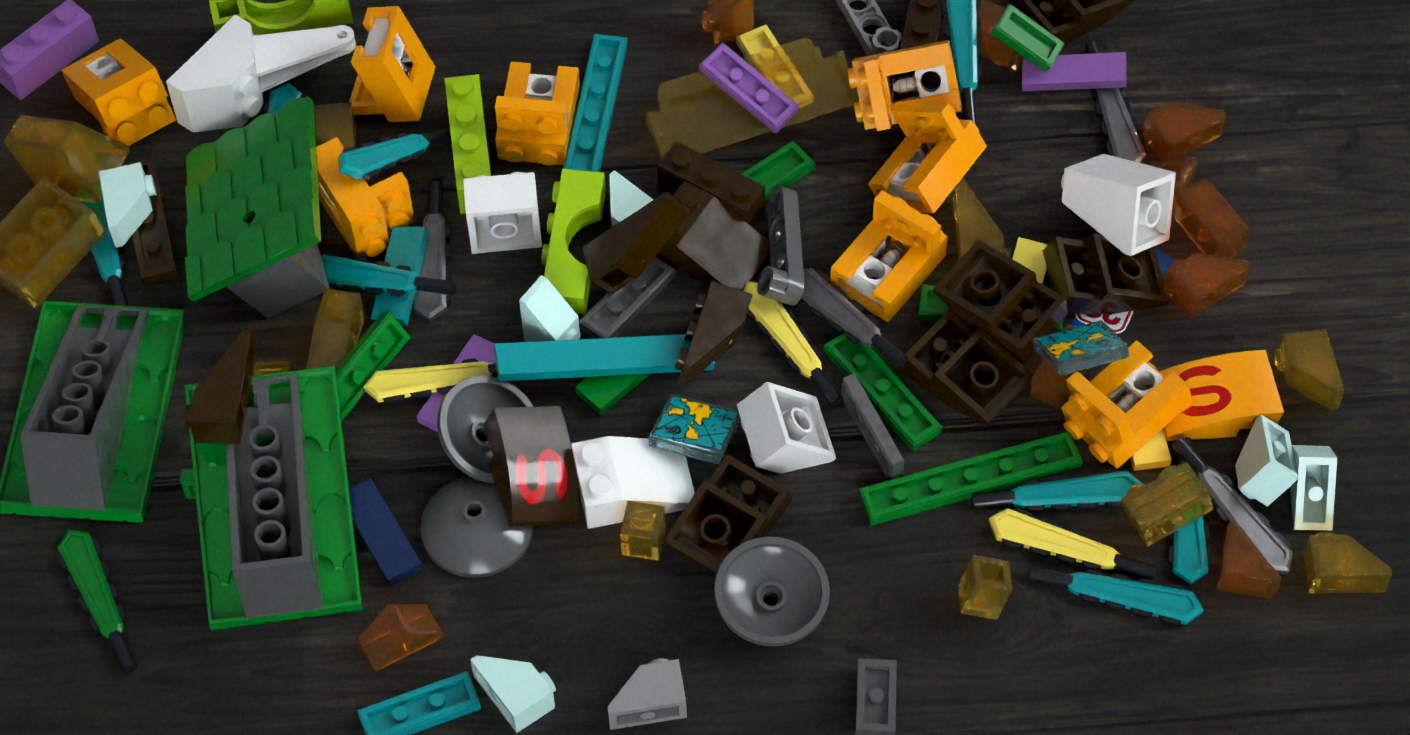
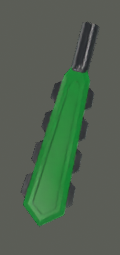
(89, 576)

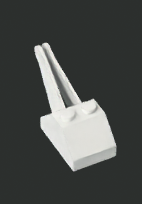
(232, 70)

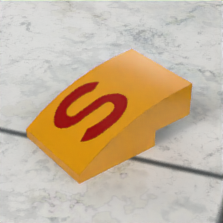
(1225, 395)

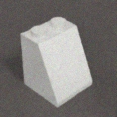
(1121, 200)

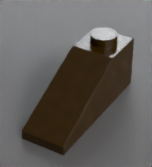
(223, 395)

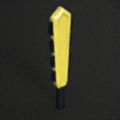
(789, 340)
(421, 380)
(1044, 537)

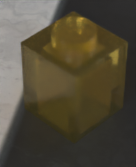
(643, 530)
(985, 587)

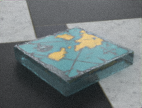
(1081, 347)
(694, 429)

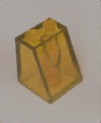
(65, 154)

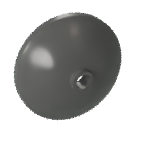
(464, 414)
(466, 543)
(774, 570)

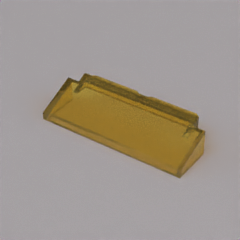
(708, 118)

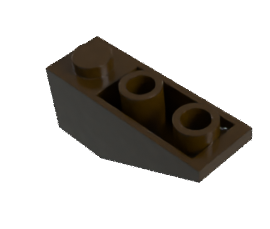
(633, 243)
(717, 329)

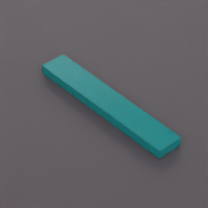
(596, 103)
(589, 357)

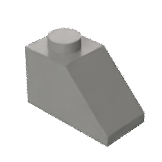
(649, 696)

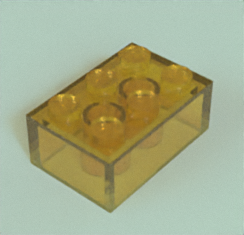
(44, 241)

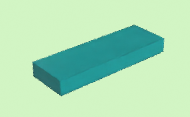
(405, 248)
(421, 707)

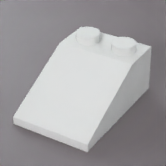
(625, 470)

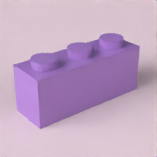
(46, 48)

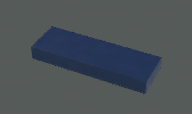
(382, 533)

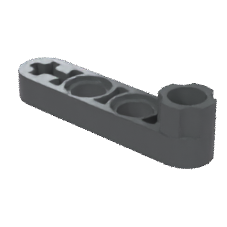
(785, 276)

